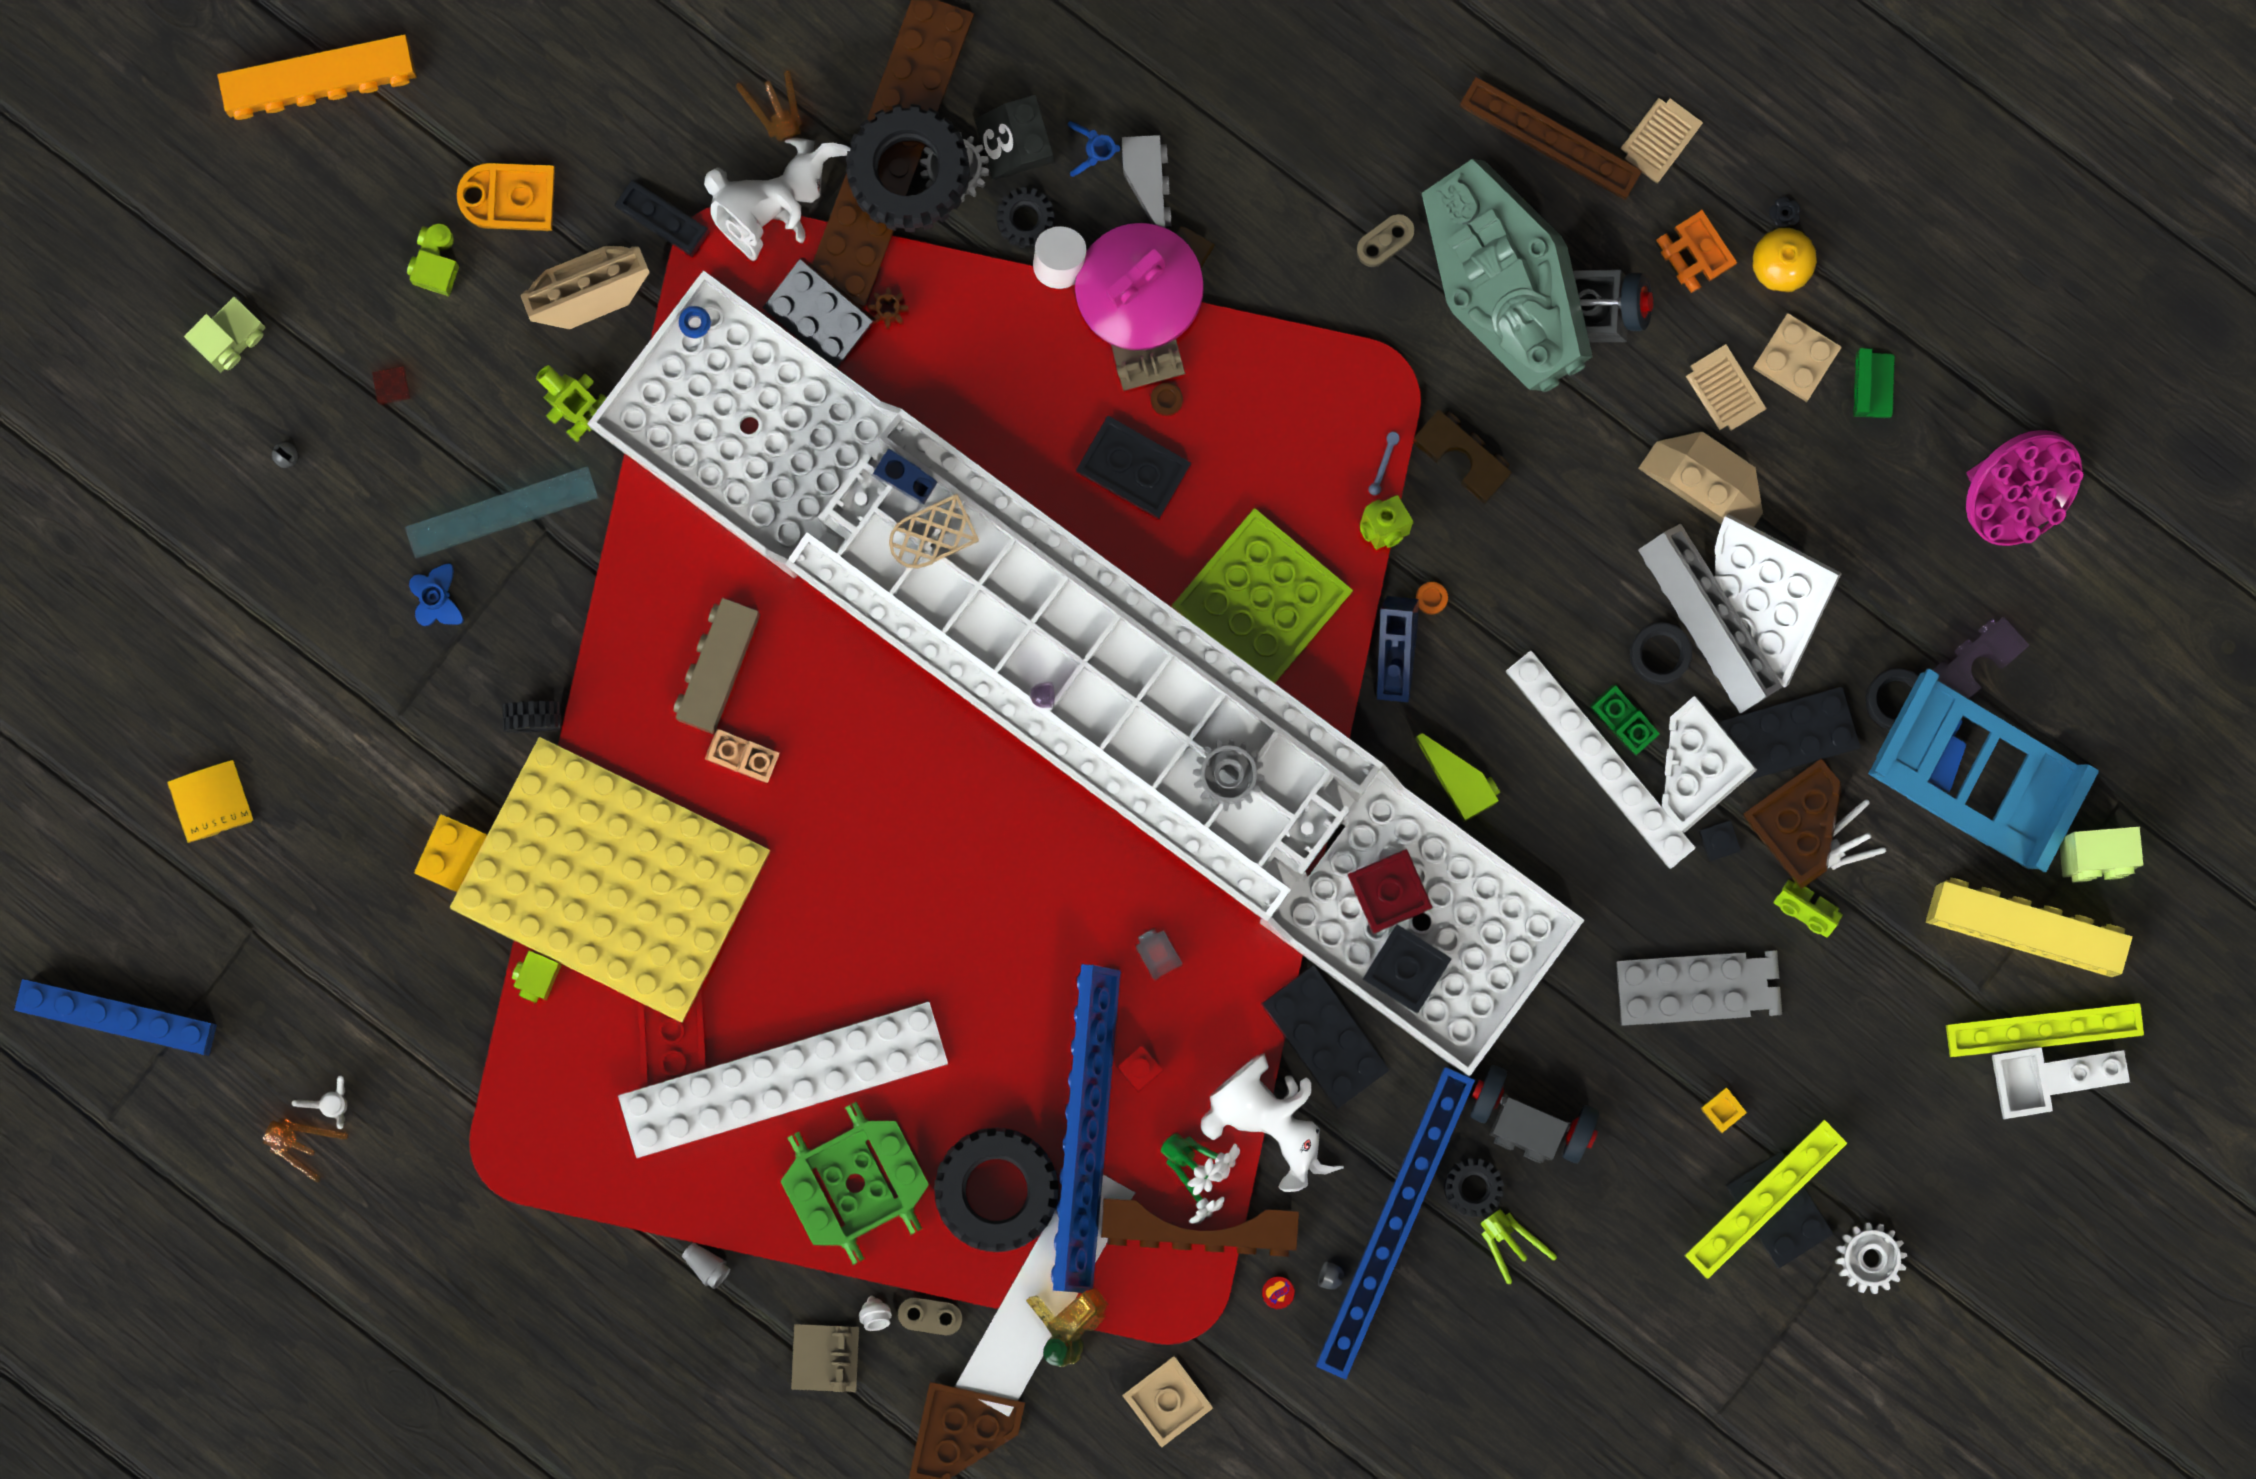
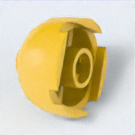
(1784, 259)

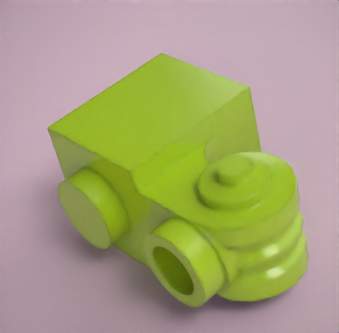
(429, 268)

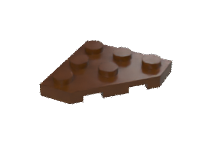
(1800, 822)
(960, 1430)

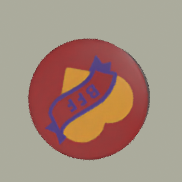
(1278, 1292)

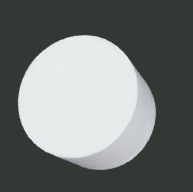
(1059, 257)

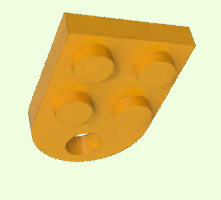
(511, 196)

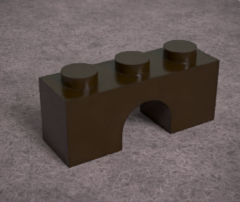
(1444, 435)

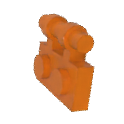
(1705, 246)

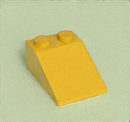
(449, 853)

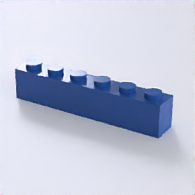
(115, 1017)

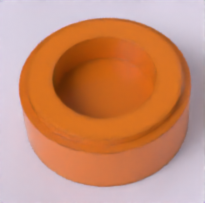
(1432, 598)

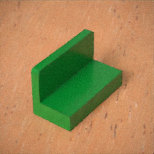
(1873, 384)

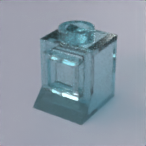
(1157, 953)

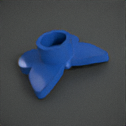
(434, 597)

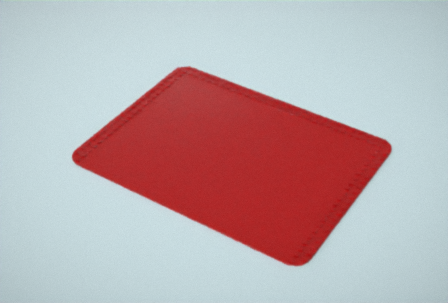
(920, 834)

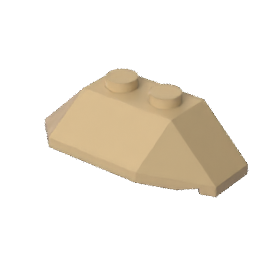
(586, 287)
(1706, 476)

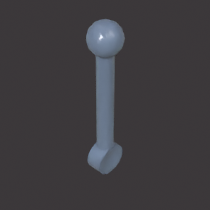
(1392, 439)

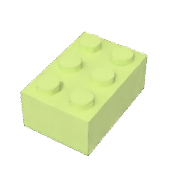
(2100, 852)

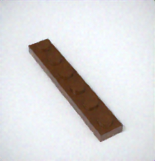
(1550, 138)

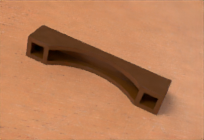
(1131, 1221)

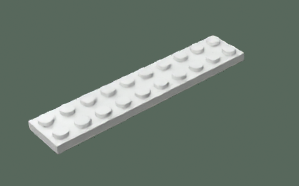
(782, 1080)

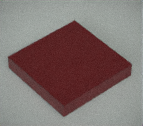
(1389, 891)

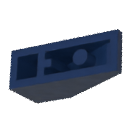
(1397, 648)

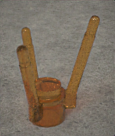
(783, 124)
(281, 1138)

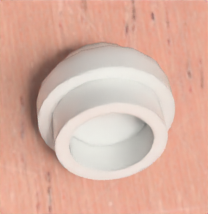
(875, 1314)

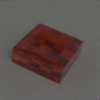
(391, 385)

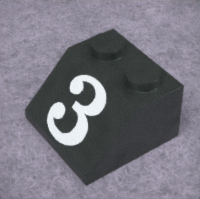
(1014, 138)

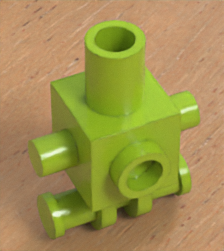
(569, 400)

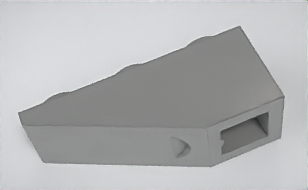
(1143, 172)

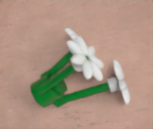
(1180, 1152)

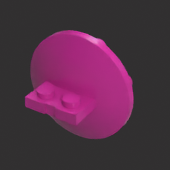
(1139, 286)
(2023, 487)

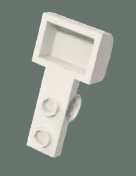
(2028, 1082)

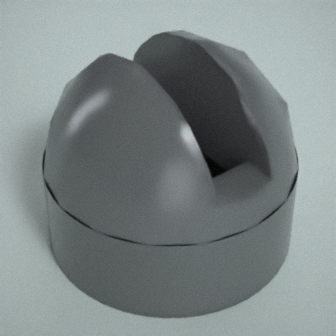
(281, 461)
(1329, 1276)

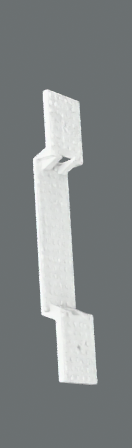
(1127, 671)

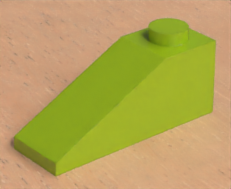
(1462, 782)

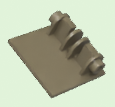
(1147, 366)
(825, 1358)

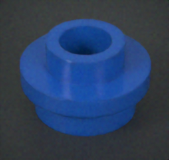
(687, 315)

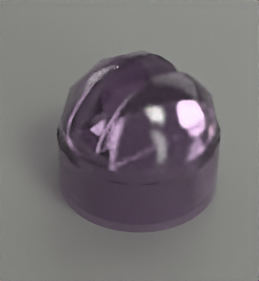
(1043, 695)

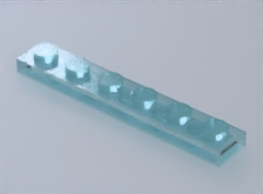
(501, 512)

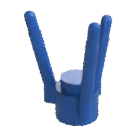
(1097, 148)

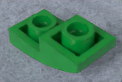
(1624, 719)

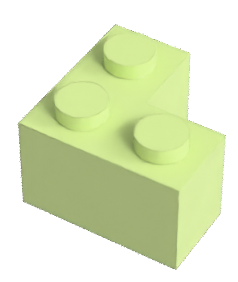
(226, 335)

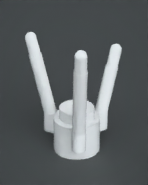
(1838, 850)
(331, 1104)

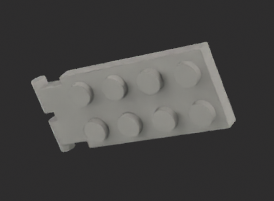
(1697, 988)

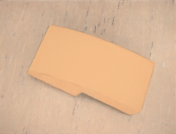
(742, 756)

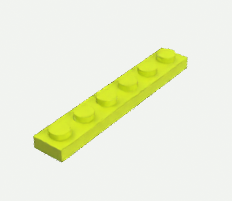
(2044, 1030)
(1765, 1199)

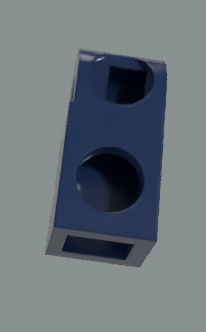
(904, 477)

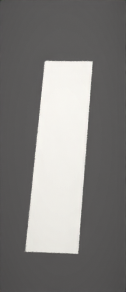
(1017, 1334)

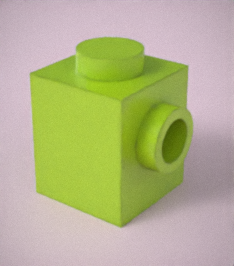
(535, 976)

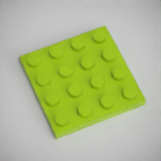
(1262, 596)

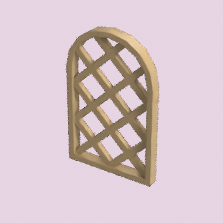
(934, 558)

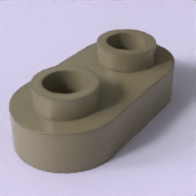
(1384, 241)
(930, 1316)

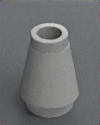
(706, 1265)

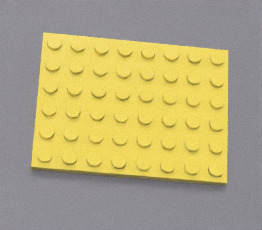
(610, 879)

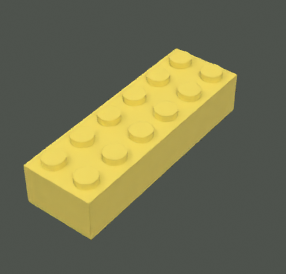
(2029, 929)

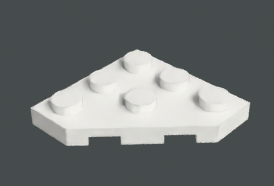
(1700, 765)

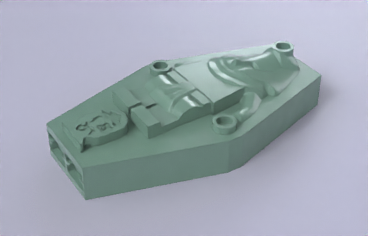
(1507, 275)

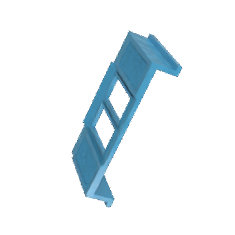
(2037, 804)

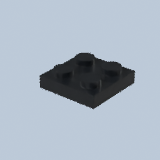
(1407, 968)

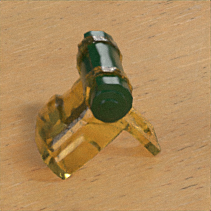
(1069, 1325)

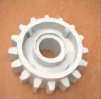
(1888, 1253)

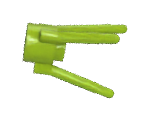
(1498, 1227)

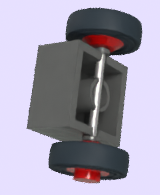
(1614, 303)
(1528, 1127)

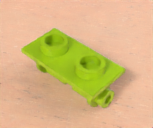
(1819, 917)

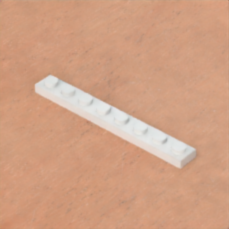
(1600, 759)

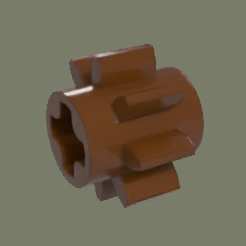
(887, 317)

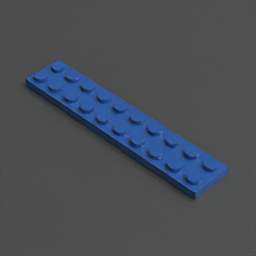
(1086, 1129)

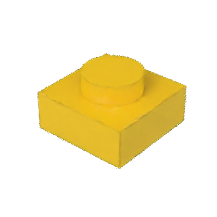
(1723, 1110)

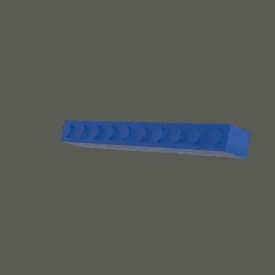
(1394, 1223)

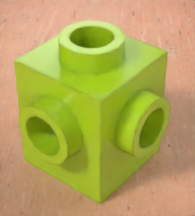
(1385, 522)

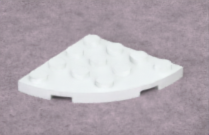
(1772, 591)

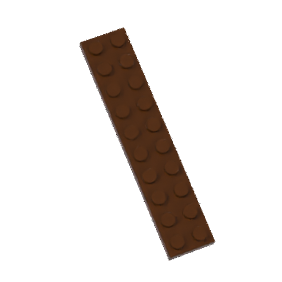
(917, 75)

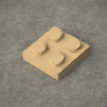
(1797, 357)
(1167, 1401)

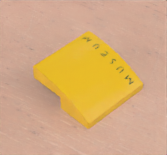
(210, 801)

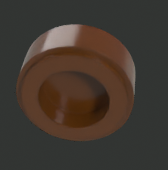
(1166, 399)

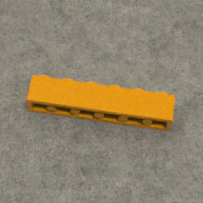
(317, 76)

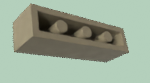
(717, 666)

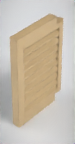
(1660, 138)
(1725, 389)

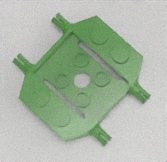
(850, 1156)

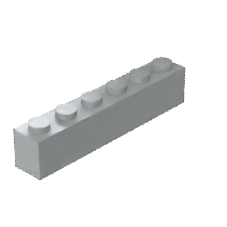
(1710, 618)

